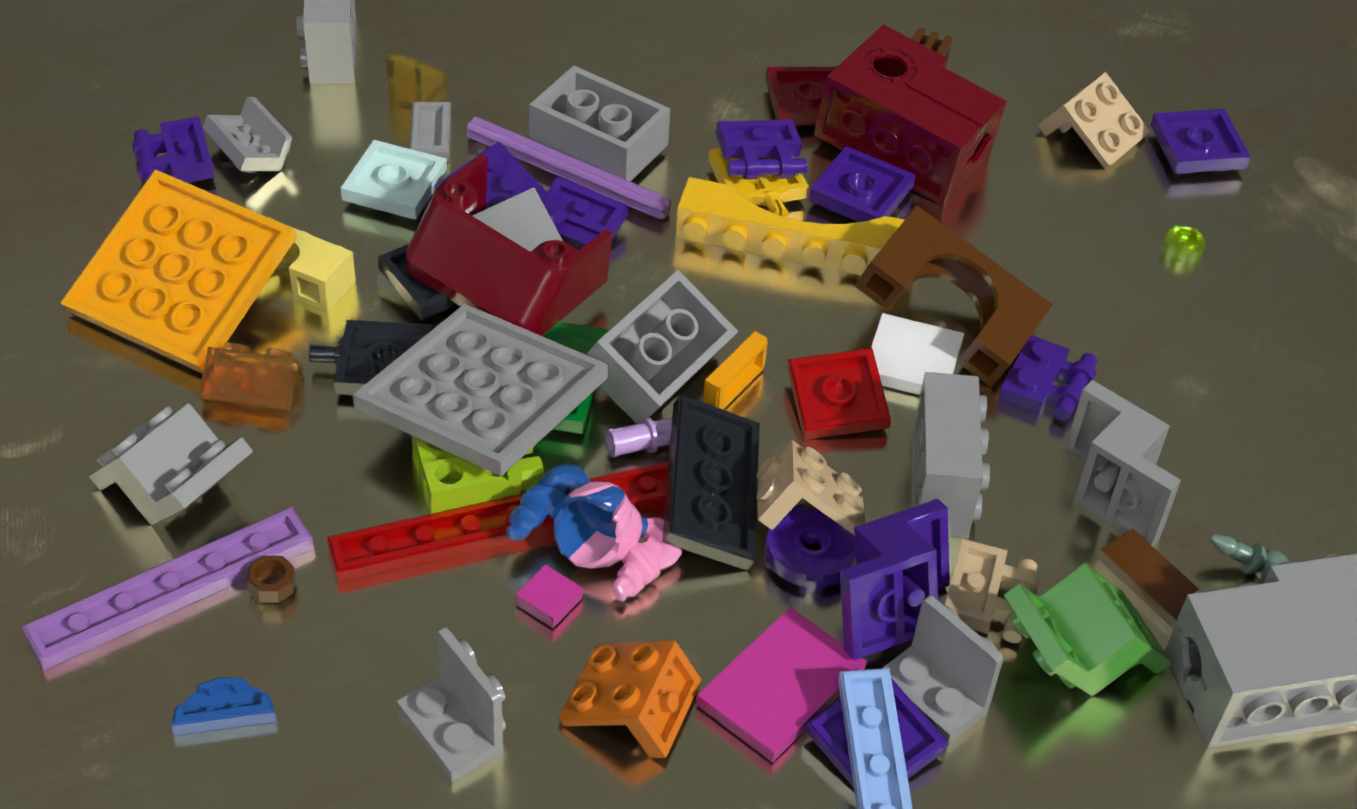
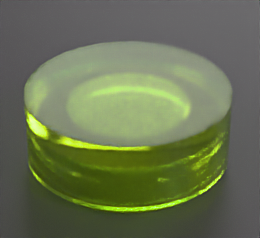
(1184, 244)

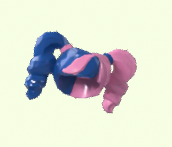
(595, 527)

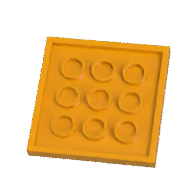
(179, 270)

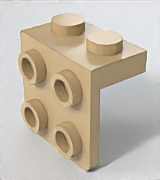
(805, 475)

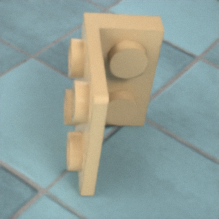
(1101, 120)

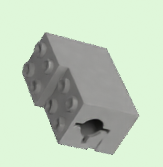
(1271, 653)

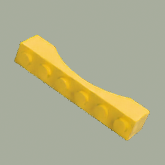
(723, 218)

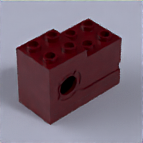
(910, 112)

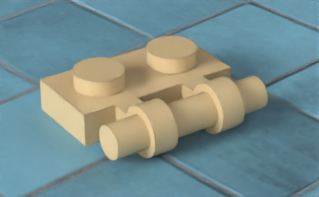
(976, 583)

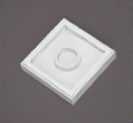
(911, 348)

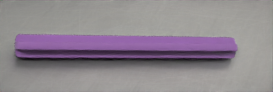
(570, 168)

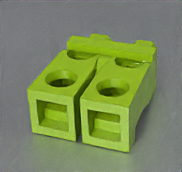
(455, 482)

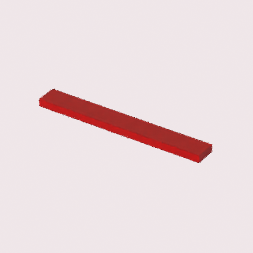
(466, 529)

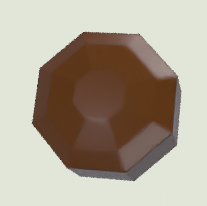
(271, 579)

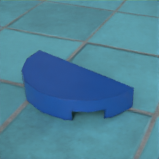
(222, 705)

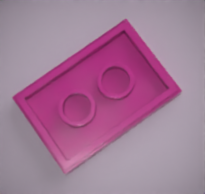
(778, 684)

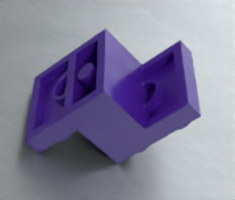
(896, 568)

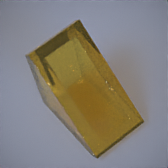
(412, 80)

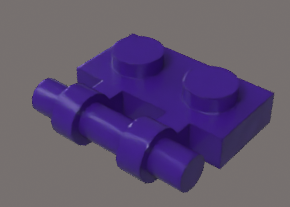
(761, 140)
(185, 149)
(1036, 372)

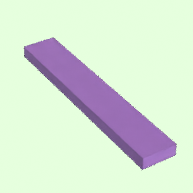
(163, 589)

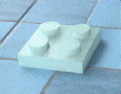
(394, 179)

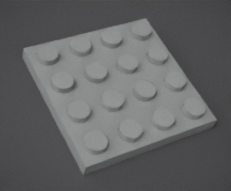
(481, 388)

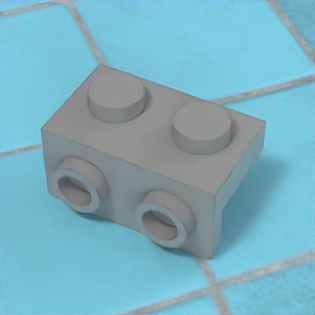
(252, 139)

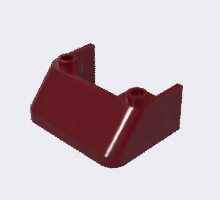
(493, 272)

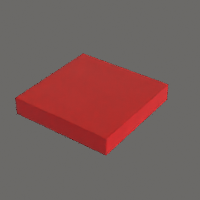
(838, 394)

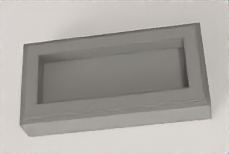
(431, 128)

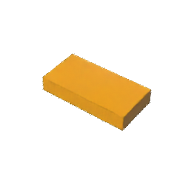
(736, 372)

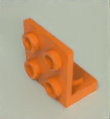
(637, 687)

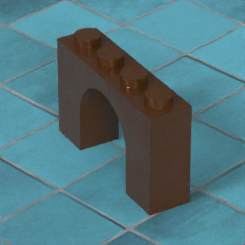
(1005, 305)

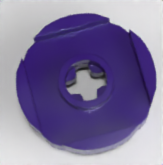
(806, 567)

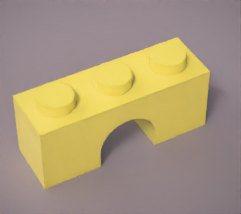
(318, 270)

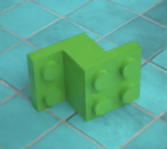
(1085, 630)

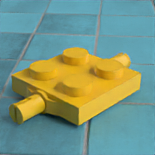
(763, 191)

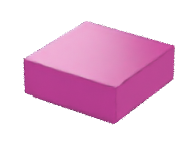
(549, 596)

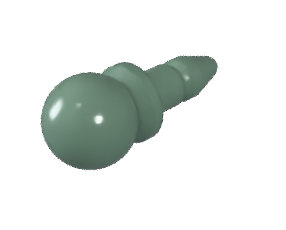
(1254, 559)

